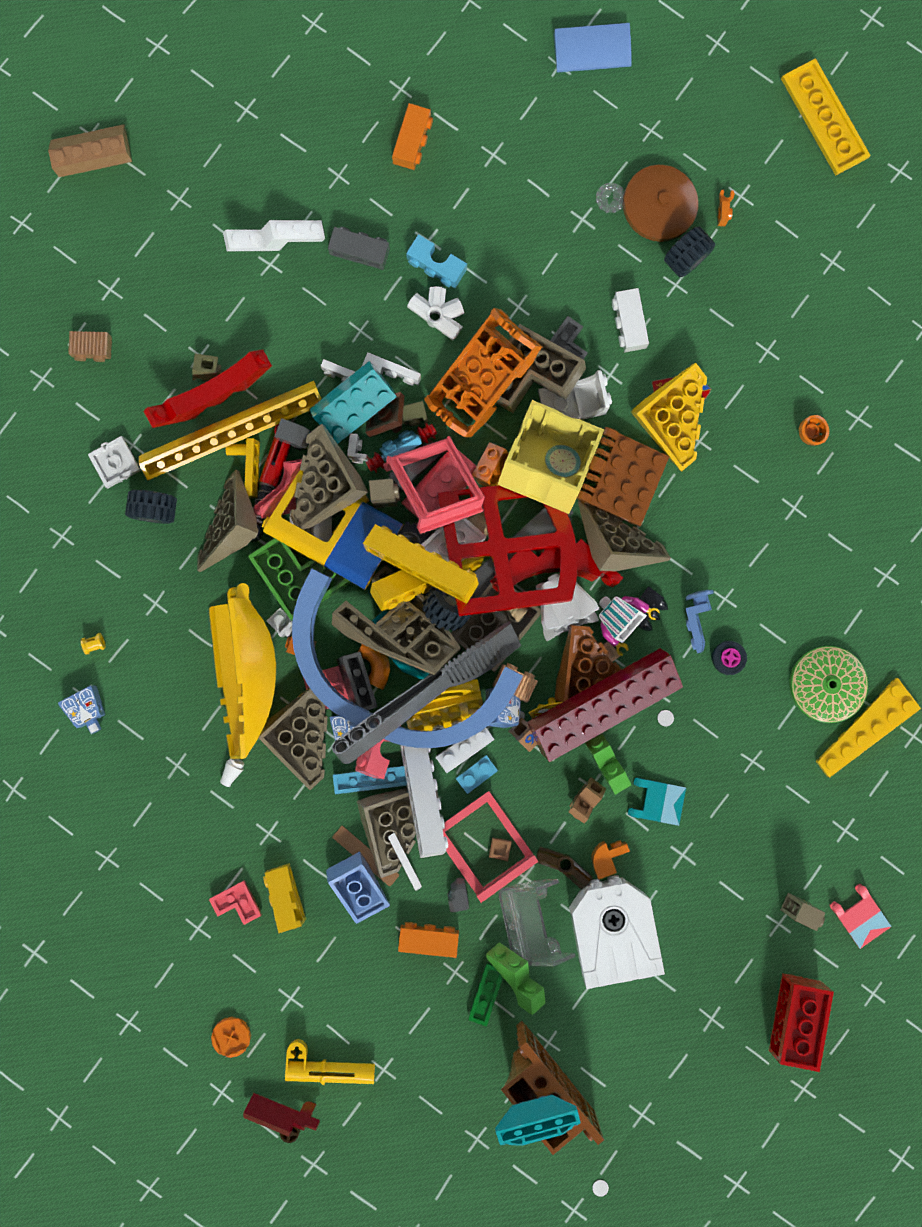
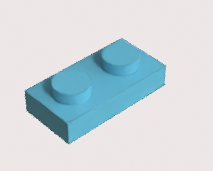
(476, 774)

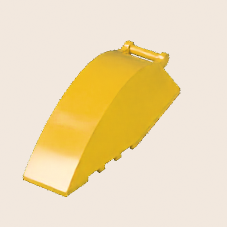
(243, 668)

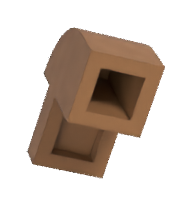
(586, 800)

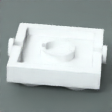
(114, 462)

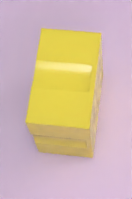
(526, 465)

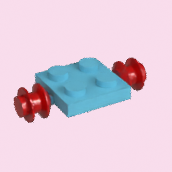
(406, 442)

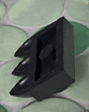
(654, 600)

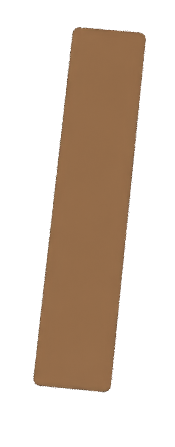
(354, 846)

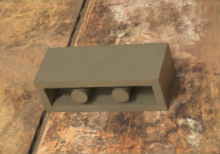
(384, 493)
(803, 912)

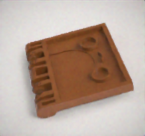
(625, 478)

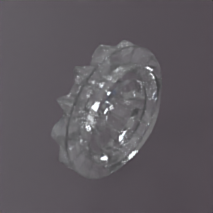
(605, 191)

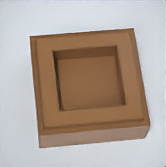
(500, 848)

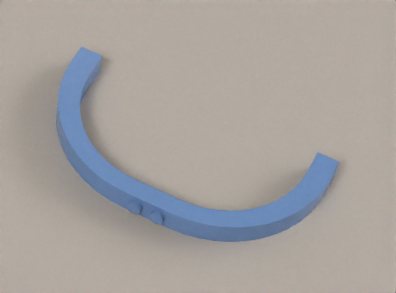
(306, 658)

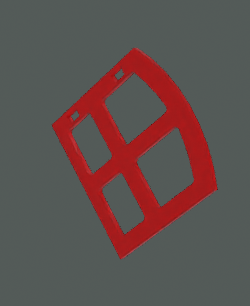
(499, 547)

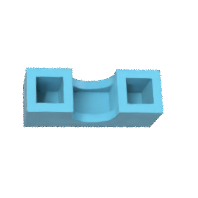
(448, 272)

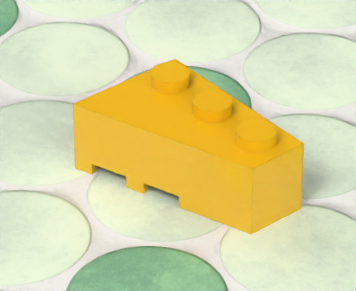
(284, 898)

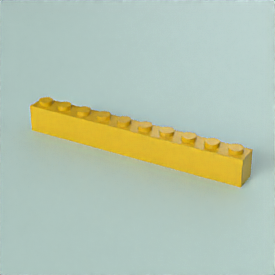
(229, 430)

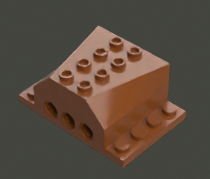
(538, 1075)

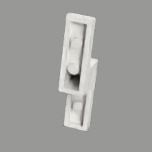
(274, 235)
(390, 368)

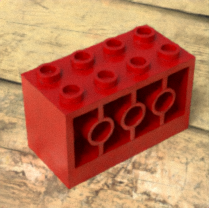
(801, 1022)

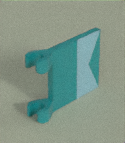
(661, 803)

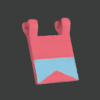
(862, 920)

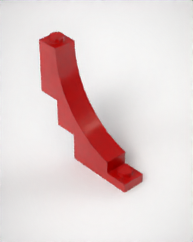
(211, 393)
(527, 564)

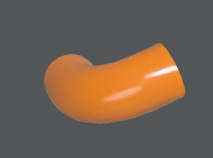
(379, 666)

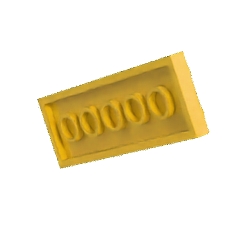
(825, 117)

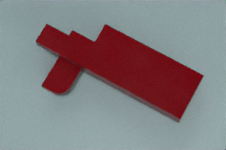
(278, 1116)

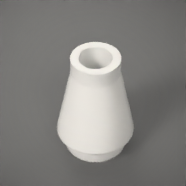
(231, 771)

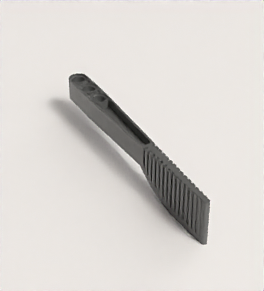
(465, 668)

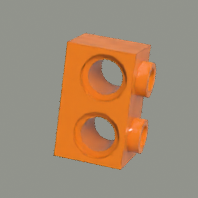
(490, 465)

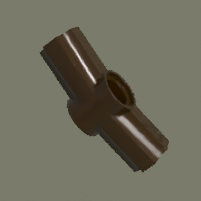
(574, 871)

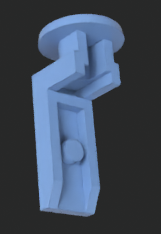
(701, 604)

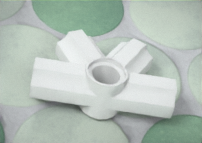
(437, 305)

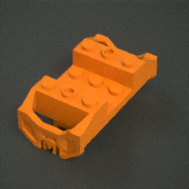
(482, 373)

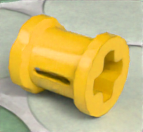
(93, 643)

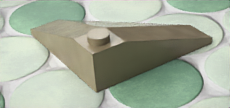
(326, 483)
(232, 526)
(615, 544)
(297, 737)
(383, 816)

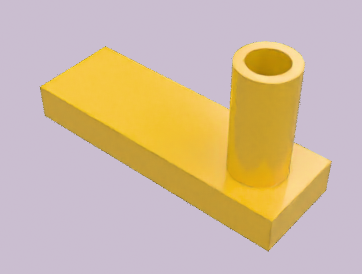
(252, 452)

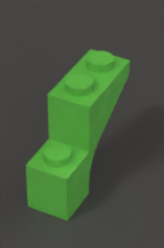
(607, 763)
(516, 973)

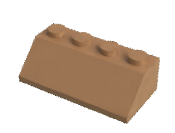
(89, 151)

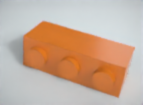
(412, 136)
(428, 940)

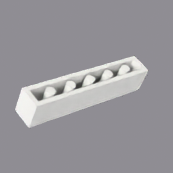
(423, 801)

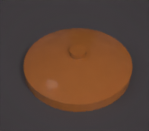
(660, 203)

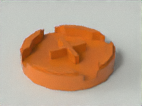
(231, 1037)

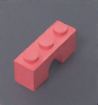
(372, 763)

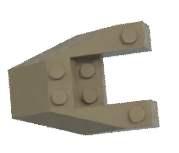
(401, 633)

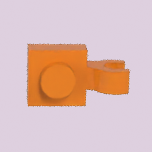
(725, 211)

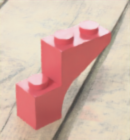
(269, 502)

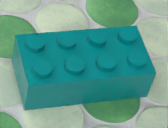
(353, 402)

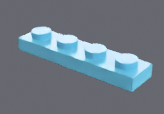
(360, 782)

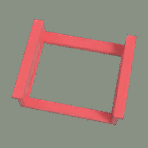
(444, 515)
(506, 877)

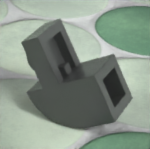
(292, 434)

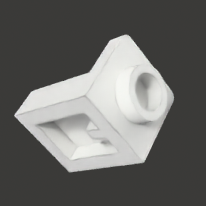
(354, 446)
(281, 623)

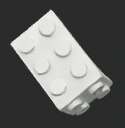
(585, 400)

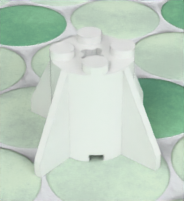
(559, 616)

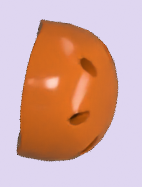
(810, 431)

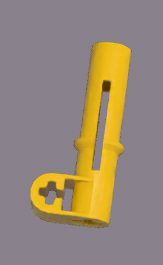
(300, 1070)

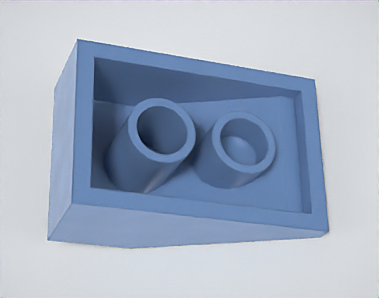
(357, 887)

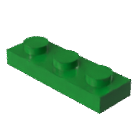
(485, 995)

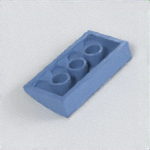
(592, 47)

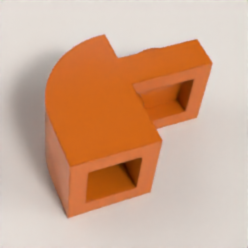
(603, 856)

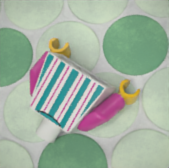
(621, 618)

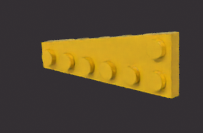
(878, 719)

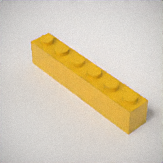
(421, 563)
(404, 586)

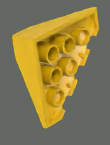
(673, 414)

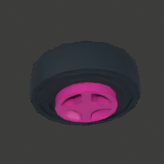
(736, 659)

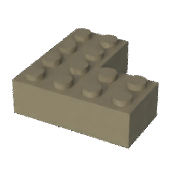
(552, 369)

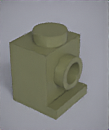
(205, 367)
(414, 414)

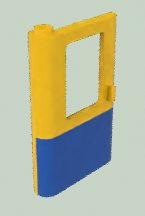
(345, 549)

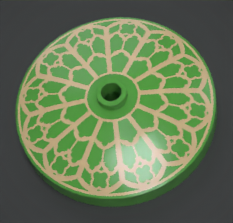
(811, 686)

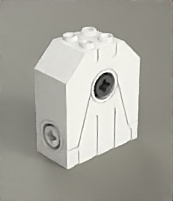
(615, 947)

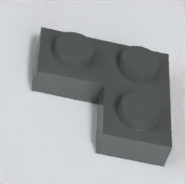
(567, 334)

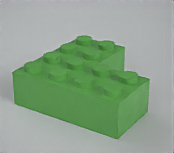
(287, 576)

